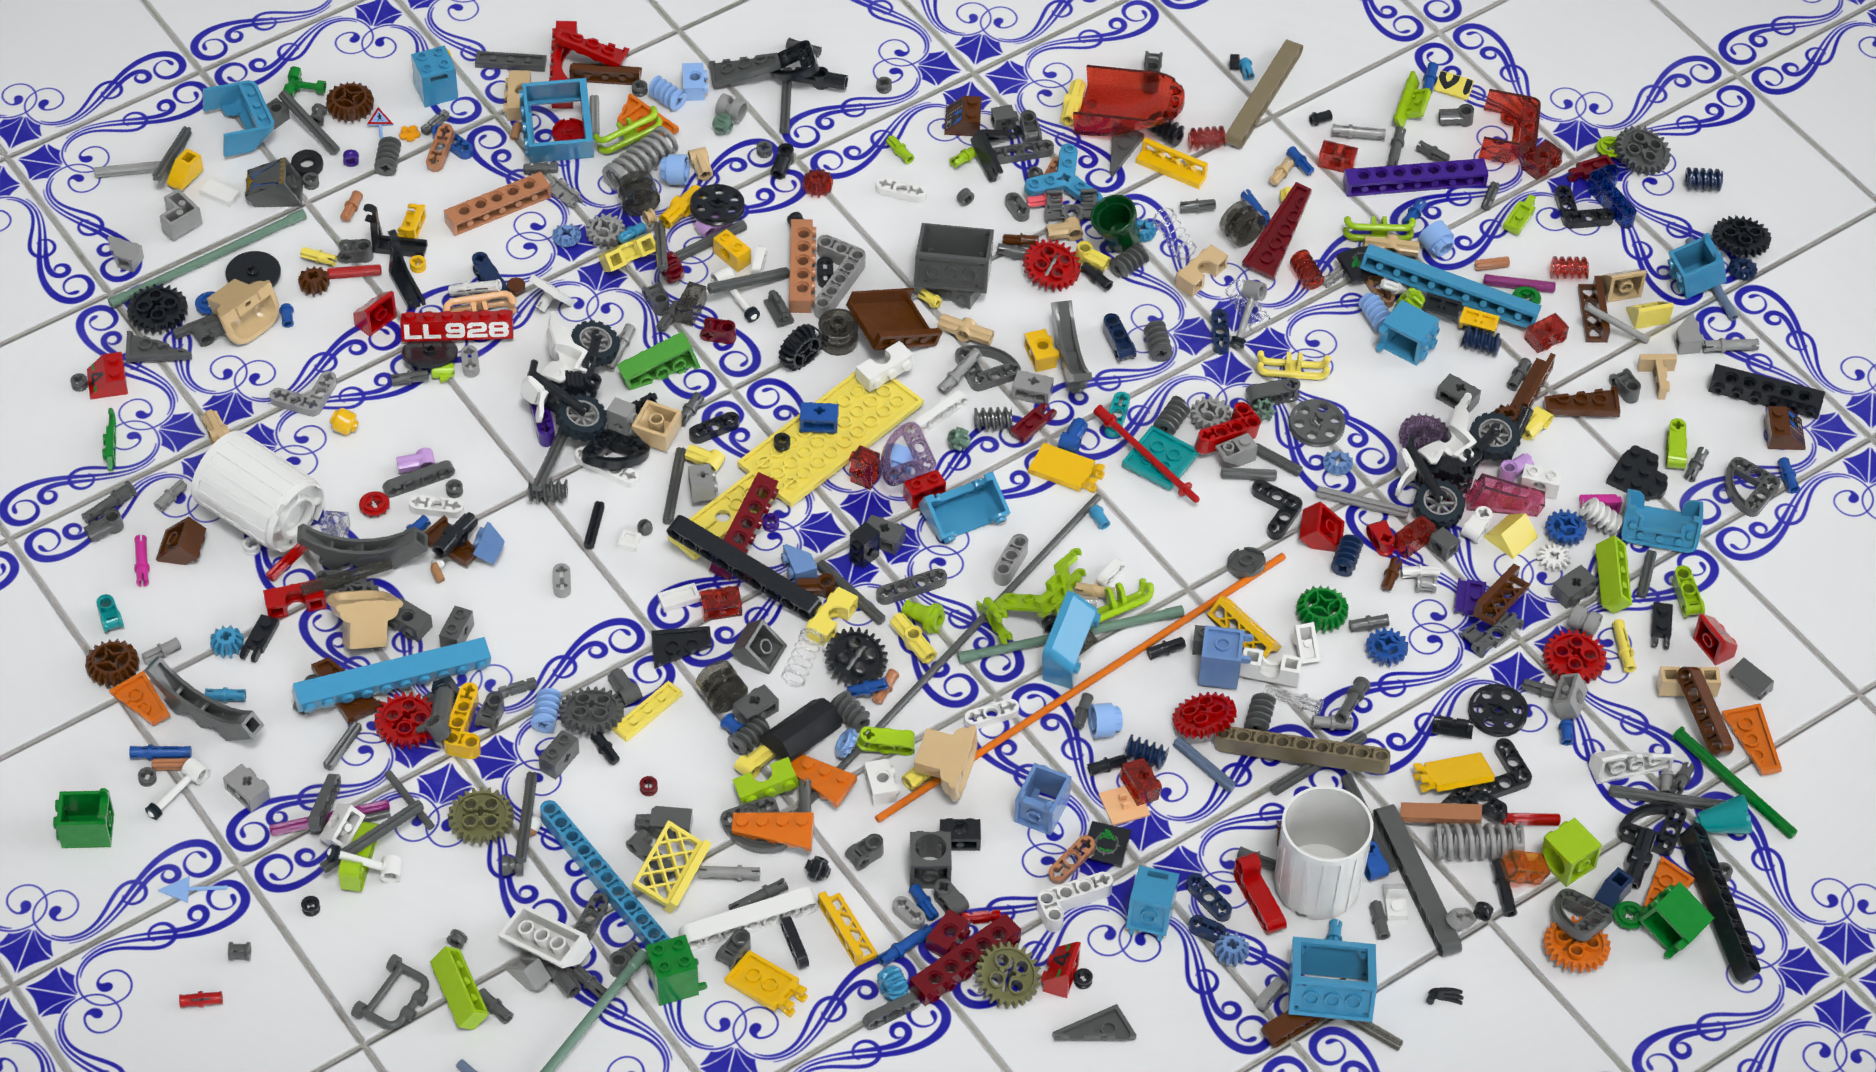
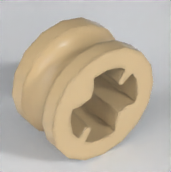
(649, 216)

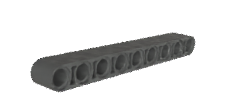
(1417, 880)

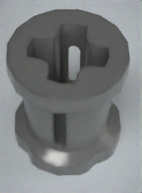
(319, 113)
(233, 954)

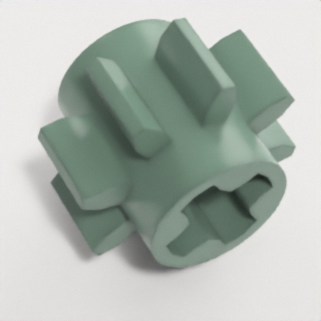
(723, 123)
(1264, 409)
(958, 438)

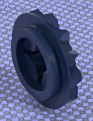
(1745, 273)

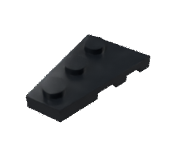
(678, 643)

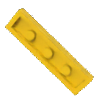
(1172, 166)
(1245, 621)
(843, 931)

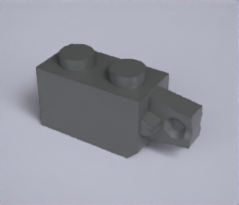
(660, 815)

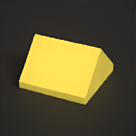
(1650, 314)
(1512, 534)

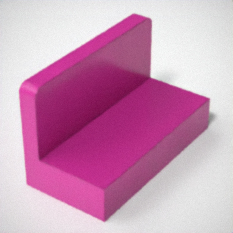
(1608, 499)

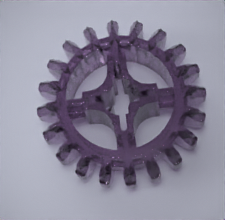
(1425, 428)

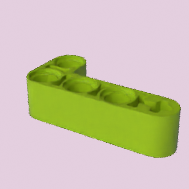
(351, 873)

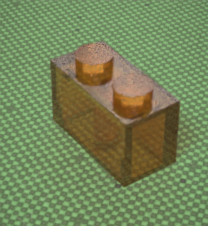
(1525, 867)

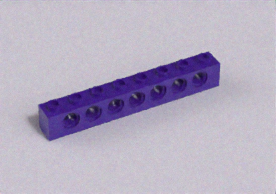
(1415, 177)

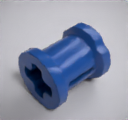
(730, 723)

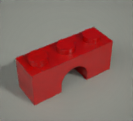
(278, 599)

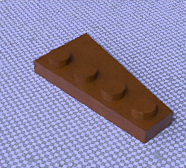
(1596, 403)
(355, 709)

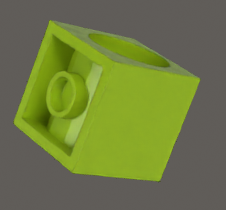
(1570, 851)

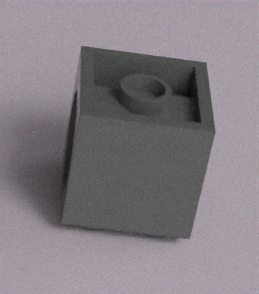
(929, 845)

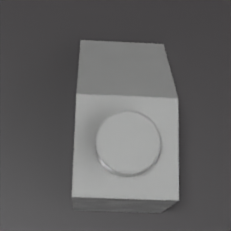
(529, 972)

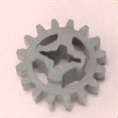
(604, 230)
(1210, 412)

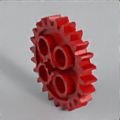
(1064, 270)
(1575, 654)
(1204, 715)
(400, 717)

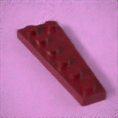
(1274, 240)

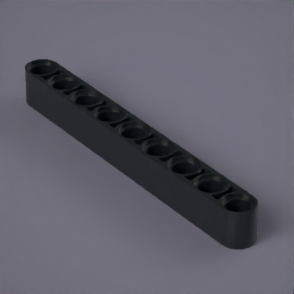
(744, 567)
(1720, 903)

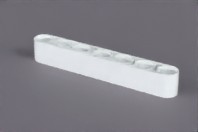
(749, 917)

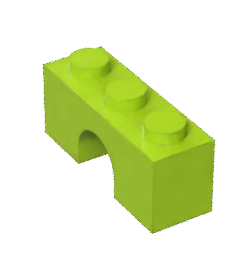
(781, 780)

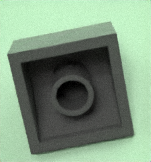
(759, 647)

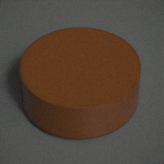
(516, 286)

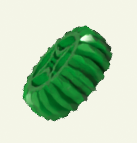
(1325, 603)

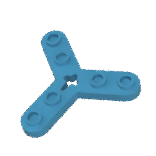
(1053, 181)

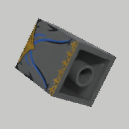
(274, 185)

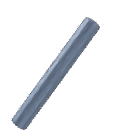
(1204, 764)

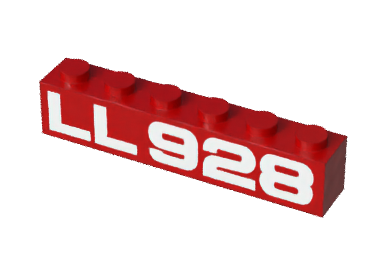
(457, 325)

